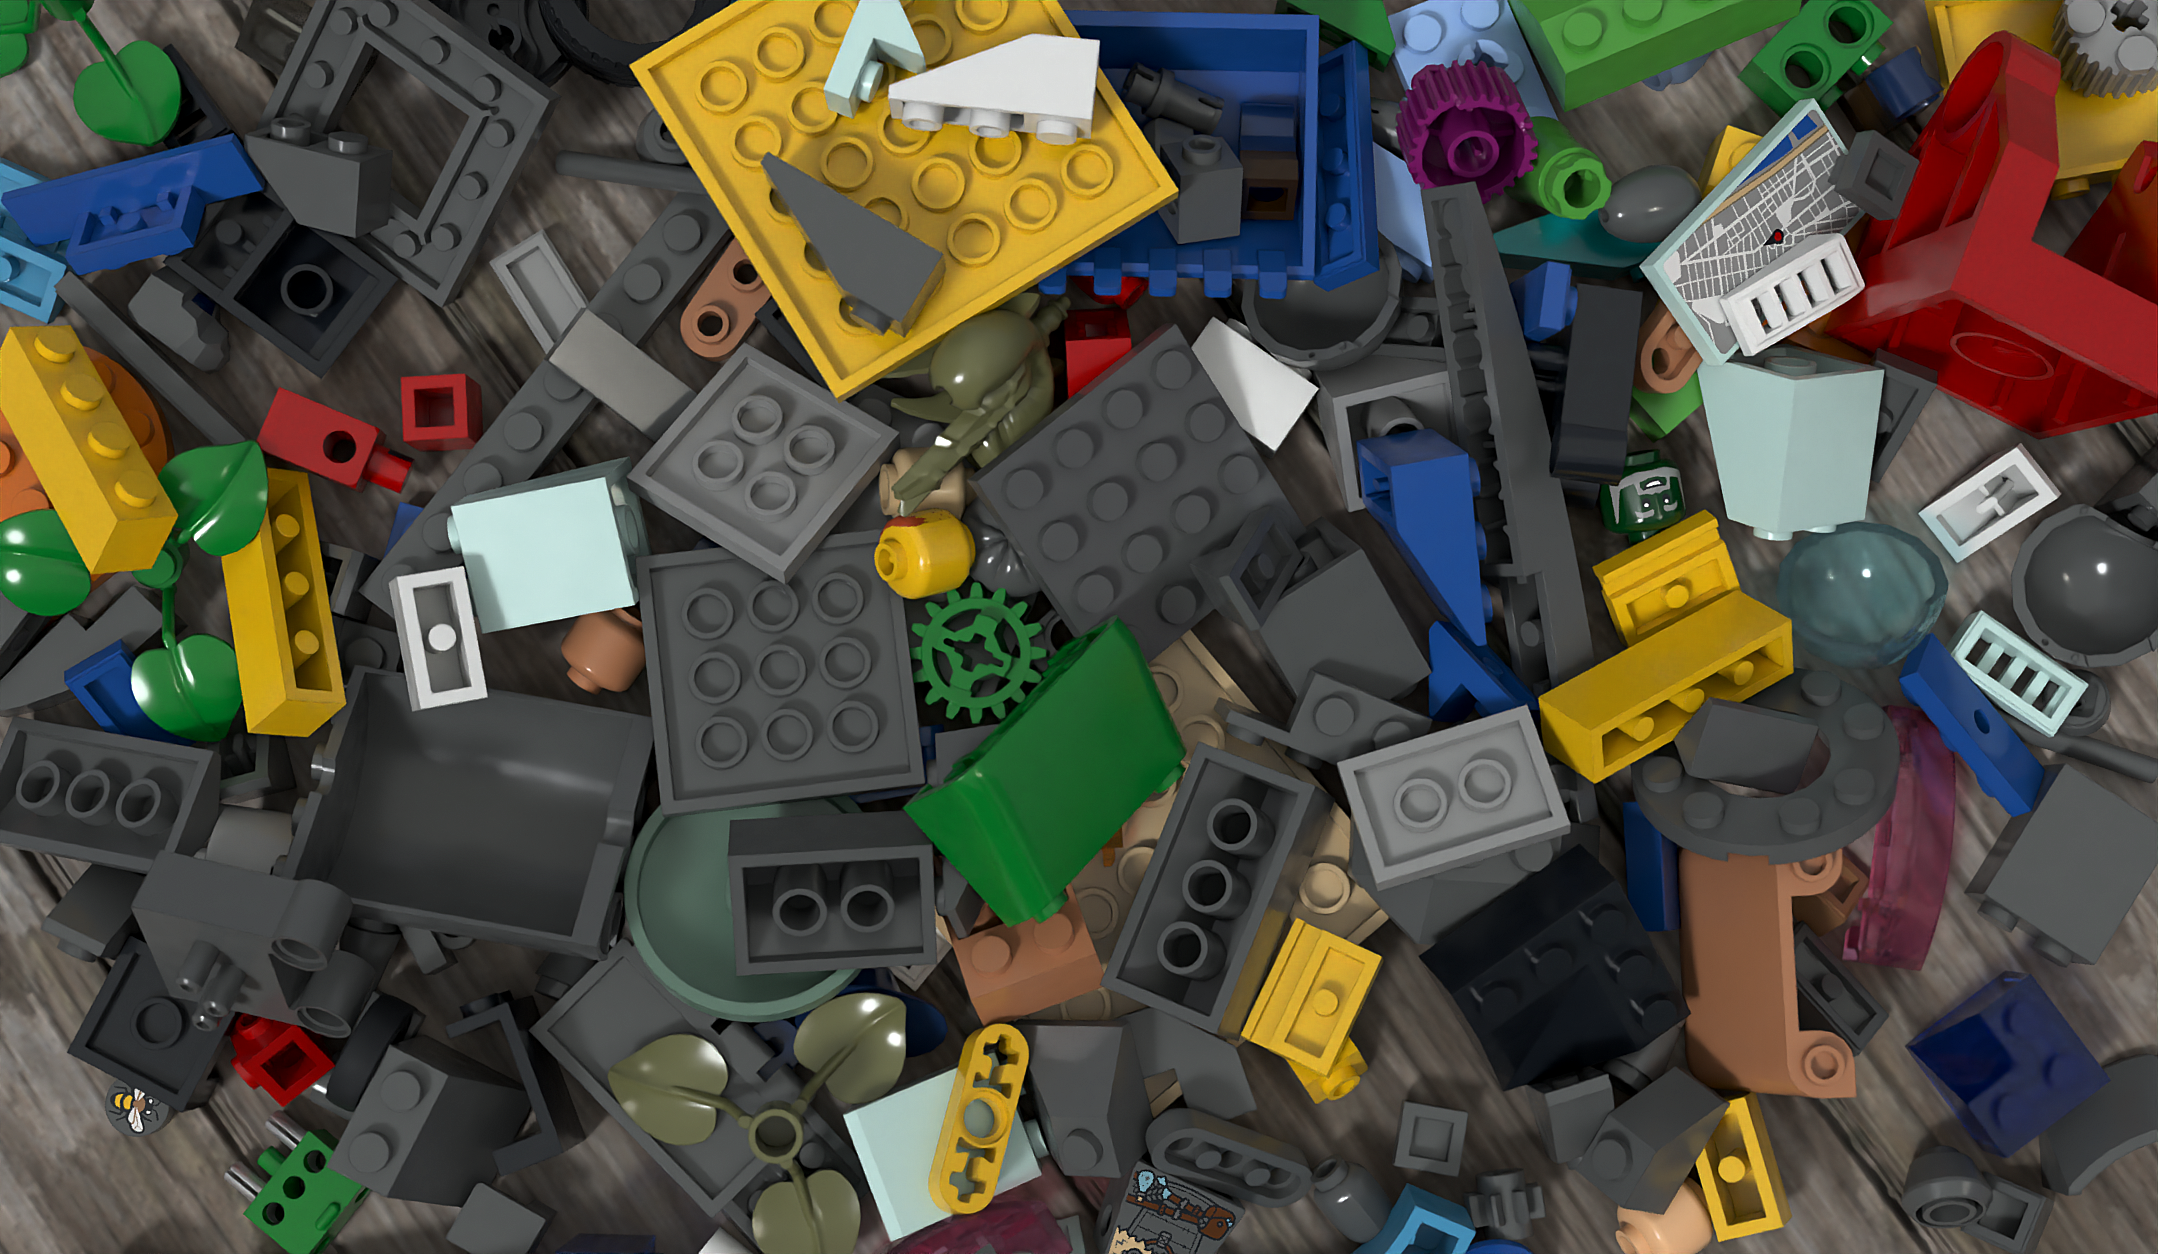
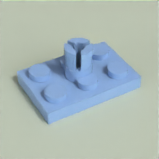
(1466, 30)

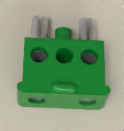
(309, 1217)

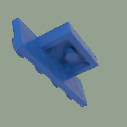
(134, 205)

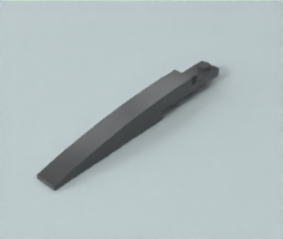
(1508, 437)

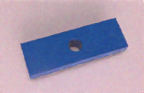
(1544, 300)
(1971, 726)

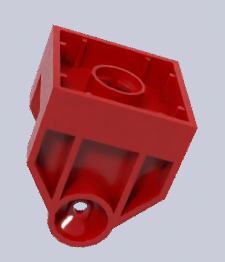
(1971, 295)

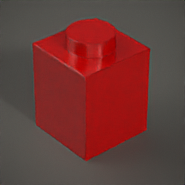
(441, 412)

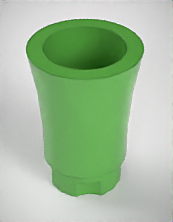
(1564, 176)

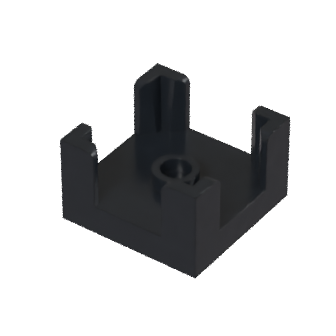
(150, 1036)

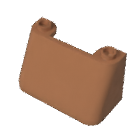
(1743, 978)

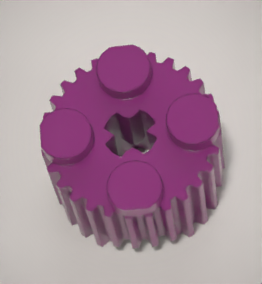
(1465, 128)

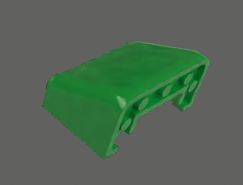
(1055, 776)

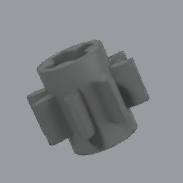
(1505, 1204)

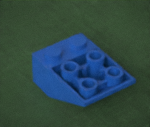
(1423, 502)

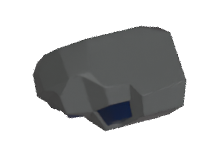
(182, 319)

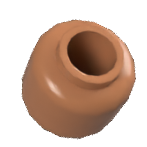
(605, 650)

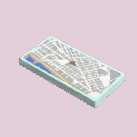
(1749, 221)

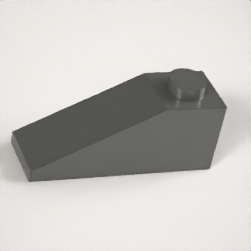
(869, 260)

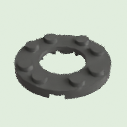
(1797, 826)

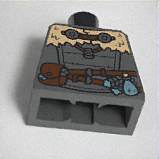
(1163, 1214)

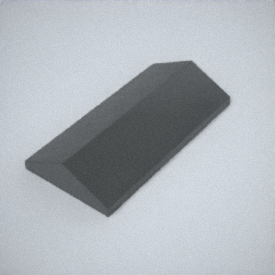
(104, 795)

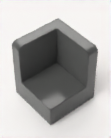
(499, 1223)

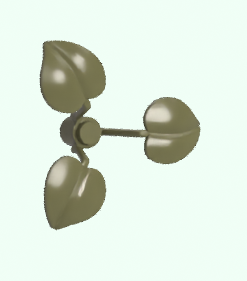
(848, 1042)

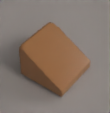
(1832, 908)

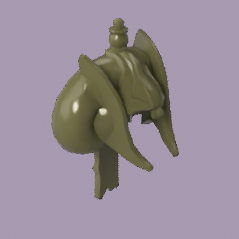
(994, 390)

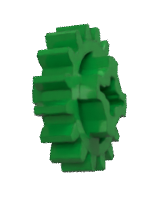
(964, 680)

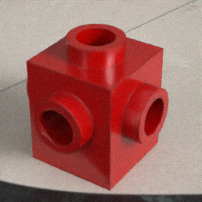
(278, 1056)

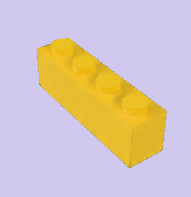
(82, 450)
(284, 617)
(1659, 684)

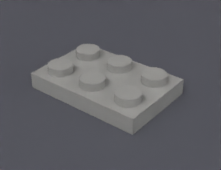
(1453, 797)

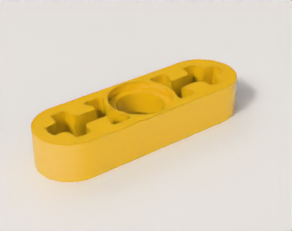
(980, 1170)

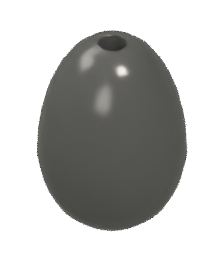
(1649, 203)

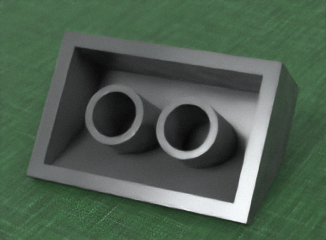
(831, 893)

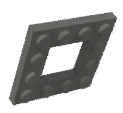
(505, 107)

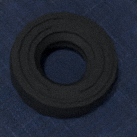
(381, 1026)

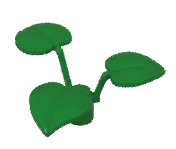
(123, 98)
(220, 503)

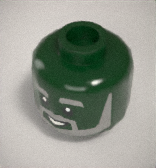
(1646, 497)

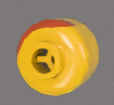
(924, 553)

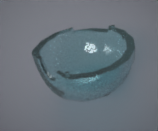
(1861, 594)

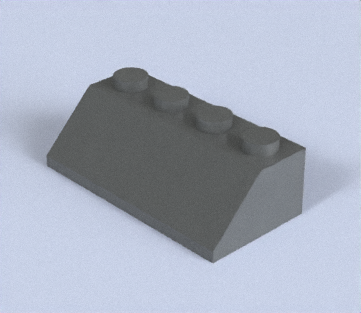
(1218, 891)

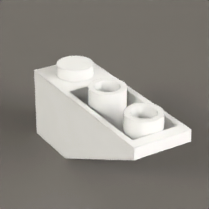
(1019, 86)

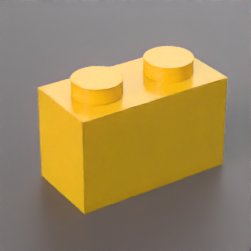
(1742, 1173)

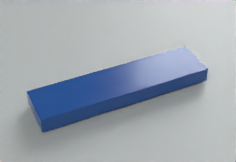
(1345, 170)

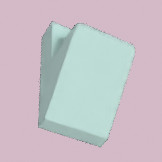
(875, 33)

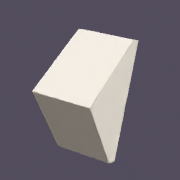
(1989, 501)

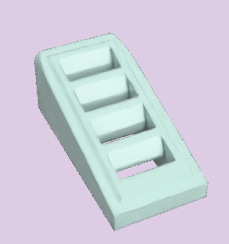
(2023, 654)

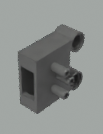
(252, 944)

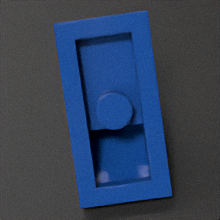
(1471, 678)

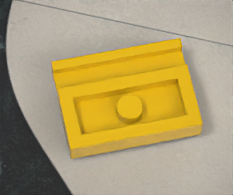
(1666, 578)
(1312, 997)

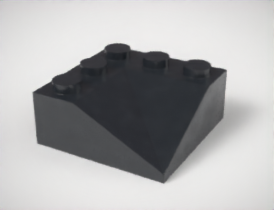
(1556, 975)

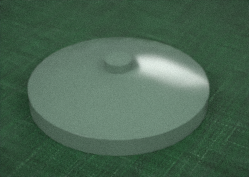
(684, 924)

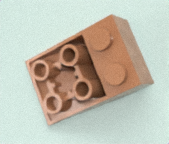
(1027, 964)

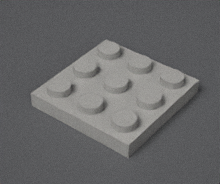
(764, 462)

